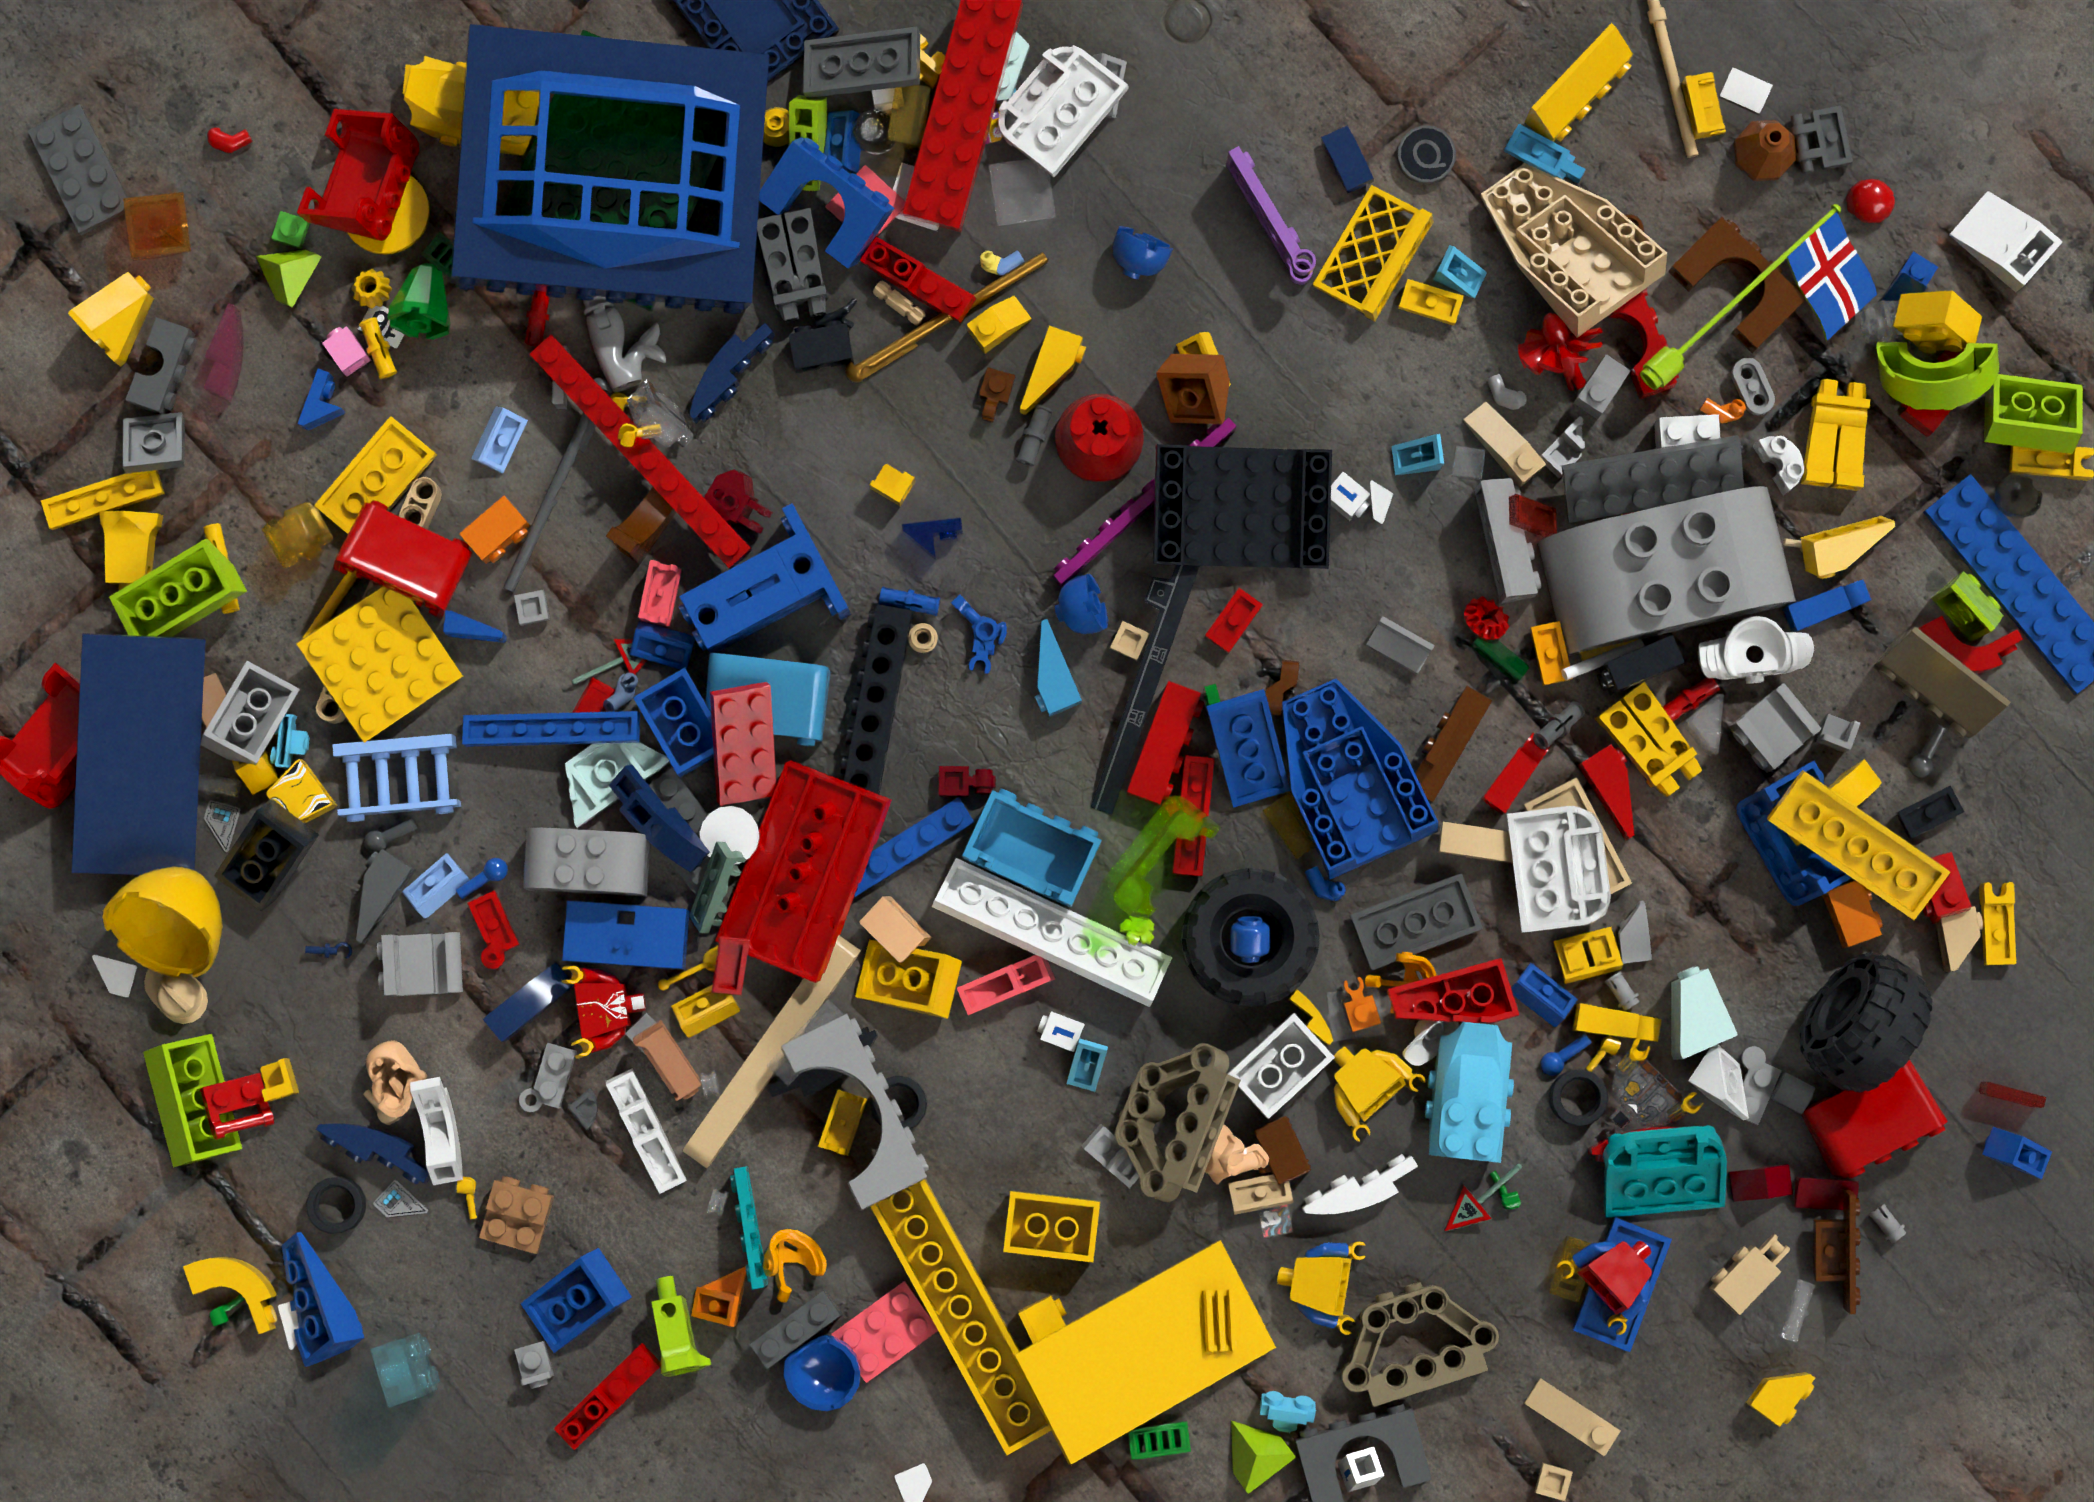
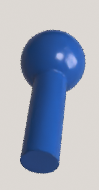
(494, 870)
(1553, 1062)

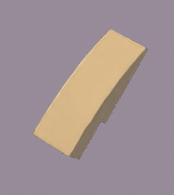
(1475, 842)

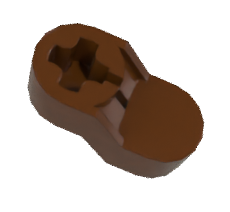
(1287, 681)

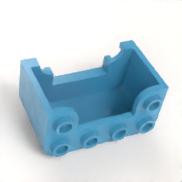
(1032, 848)

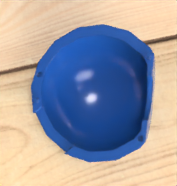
(823, 1373)

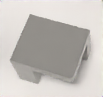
(1838, 733)

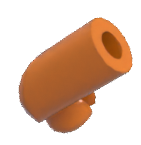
(1727, 412)

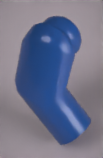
(1324, 888)

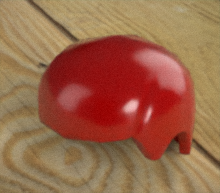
(1870, 200)

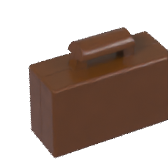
(1283, 1149)

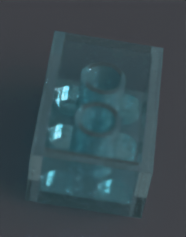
(405, 1369)

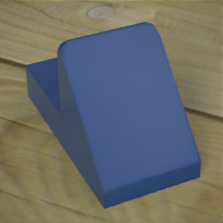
(1911, 278)
(315, 409)

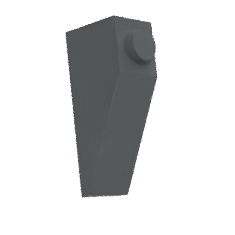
(381, 888)

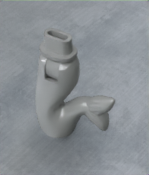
(607, 340)

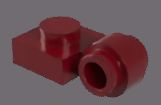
(955, 781)

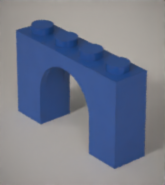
(864, 209)

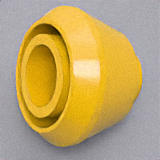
(776, 132)

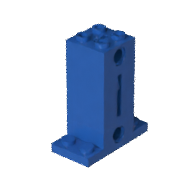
(762, 590)

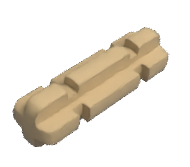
(899, 303)

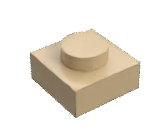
(1129, 641)
(1553, 1481)

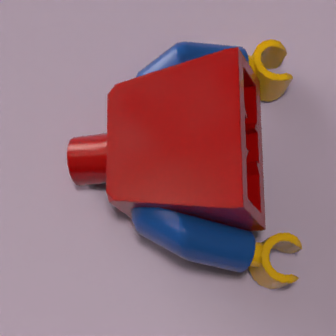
(1616, 1276)

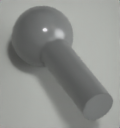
(1921, 764)
(378, 840)

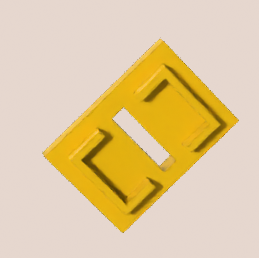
(1574, 960)

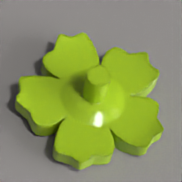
(1137, 929)

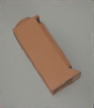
(669, 1060)

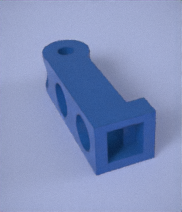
(1825, 605)

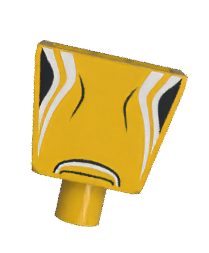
(301, 793)

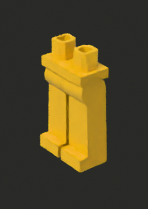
(1836, 437)
(1652, 760)

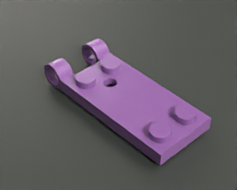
(1283, 238)

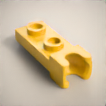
(2051, 463)
(1998, 924)

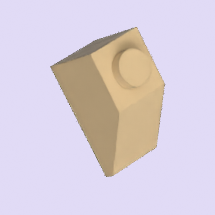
(1957, 937)

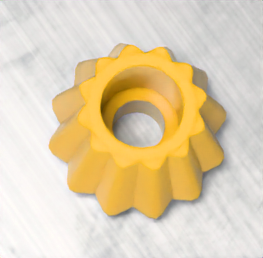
(376, 297)

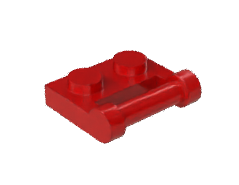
(234, 1096)

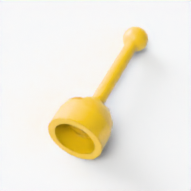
(709, 963)

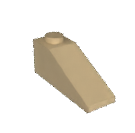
(1504, 444)
(1572, 1417)

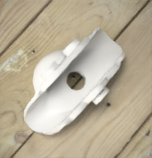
(1782, 651)

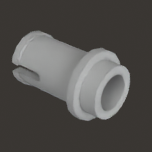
(1622, 991)
(1888, 1223)

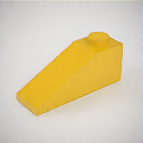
(1054, 363)
(1841, 546)

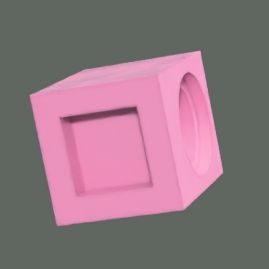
(346, 350)

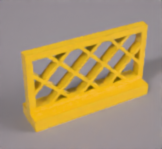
(1396, 263)

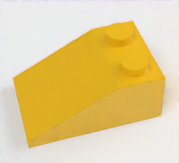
(919, 984)

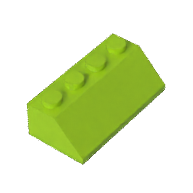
(178, 592)
(176, 1076)

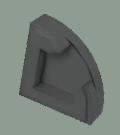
(585, 1108)

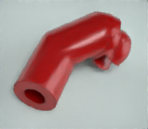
(226, 142)

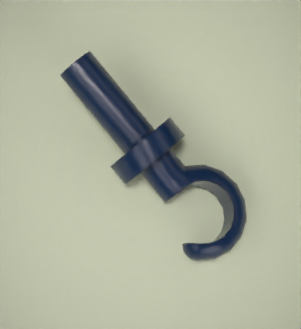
(327, 949)

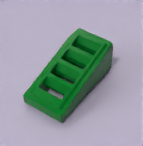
(1161, 1451)

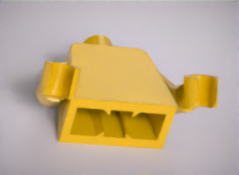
(1368, 1083)

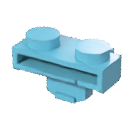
(289, 742)
(1287, 1411)

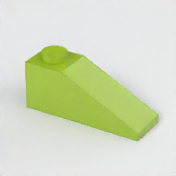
(809, 121)

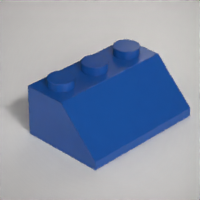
(679, 721)

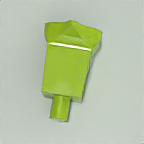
(675, 1332)

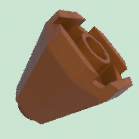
(1765, 150)

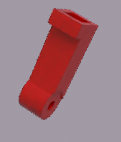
(1514, 776)

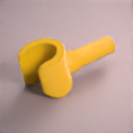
(1610, 1045)
(468, 1186)

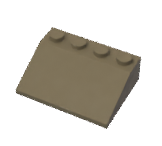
(1940, 683)

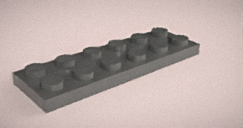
(1651, 478)

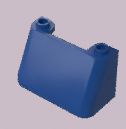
(1795, 869)

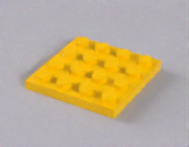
(379, 661)

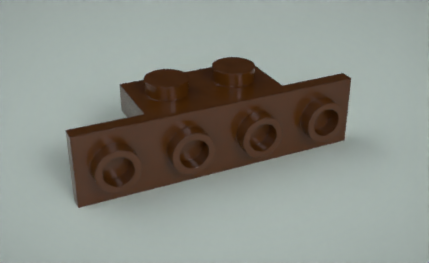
(1451, 741)
(1836, 1250)

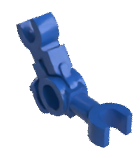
(984, 631)

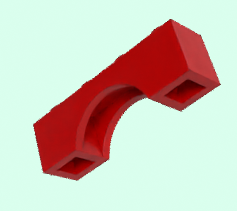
(1643, 319)

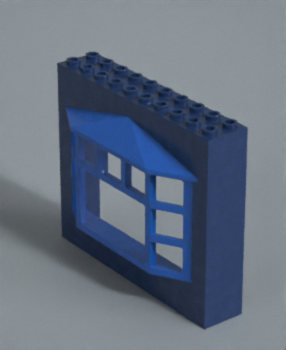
(597, 256)

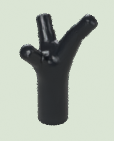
(838, 315)

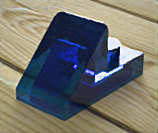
(924, 532)

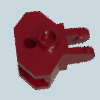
(737, 500)

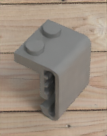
(1774, 728)
(420, 964)

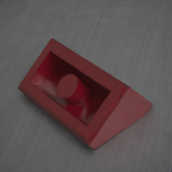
(1822, 1192)

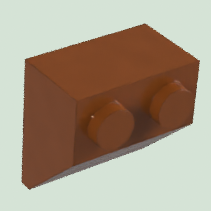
(1194, 388)

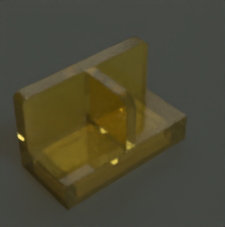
(909, 115)

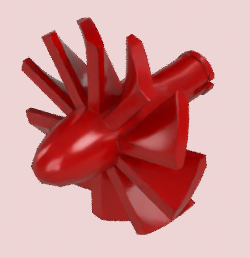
(1557, 350)

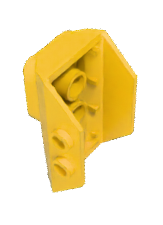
(436, 104)

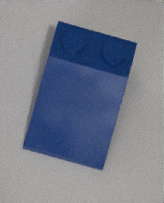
(576, 1299)

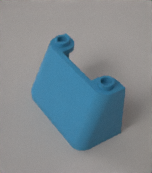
(797, 691)

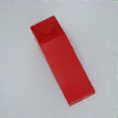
(1610, 782)

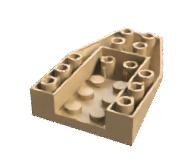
(1572, 245)

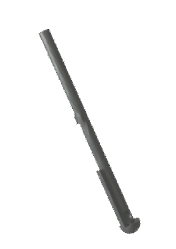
(578, 442)

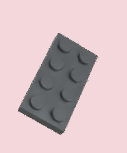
(861, 62)
(79, 169)
(676, 794)
(1416, 921)

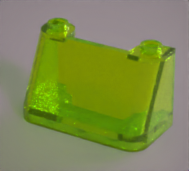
(1126, 878)

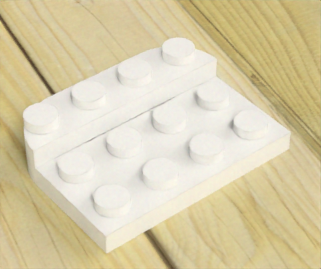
(1059, 106)
(1559, 867)

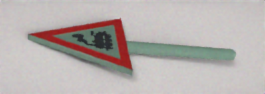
(633, 663)
(1469, 1210)

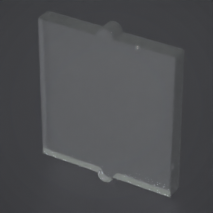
(1338, 1019)

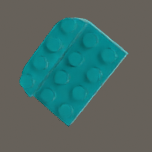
(1664, 1171)

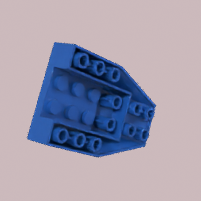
(1351, 780)

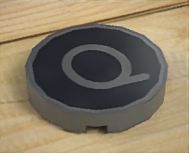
(1426, 154)

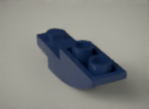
(719, 380)
(661, 826)
(365, 1142)

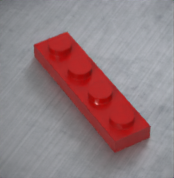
(1197, 789)

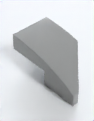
(1565, 449)
(1634, 936)

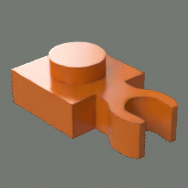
(1361, 1010)

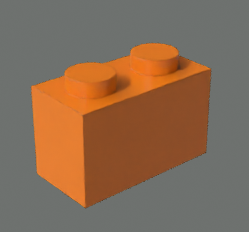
(495, 530)
(1852, 913)

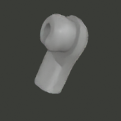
(1505, 397)

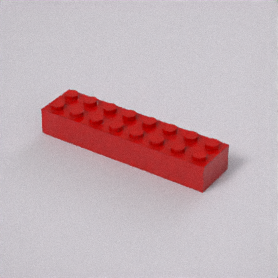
(962, 112)

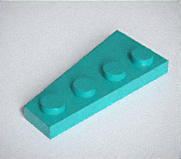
(751, 1238)

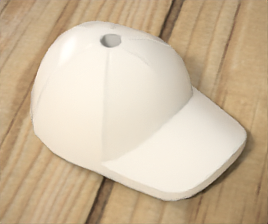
(1427, 1040)

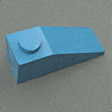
(1055, 681)

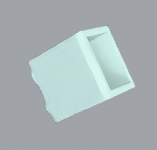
(1697, 1014)

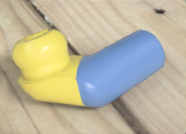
(998, 265)

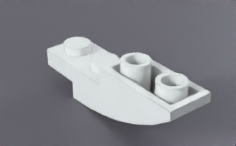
(1349, 1196)

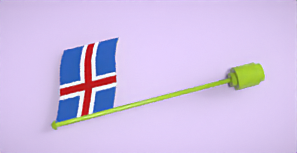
(1826, 274)

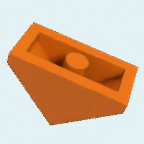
(720, 1299)

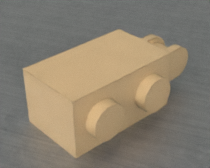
(1748, 1274)

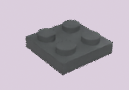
(153, 442)

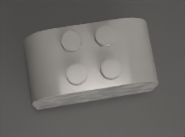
(586, 861)

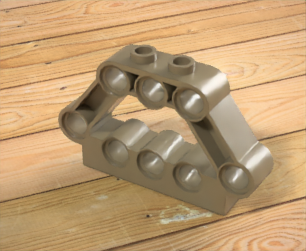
(1198, 1143)
(1369, 1338)

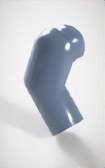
(623, 692)

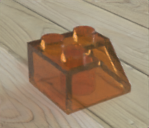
(157, 225)

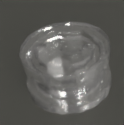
(710, 1084)
(717, 1202)

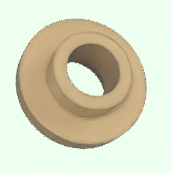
(916, 631)

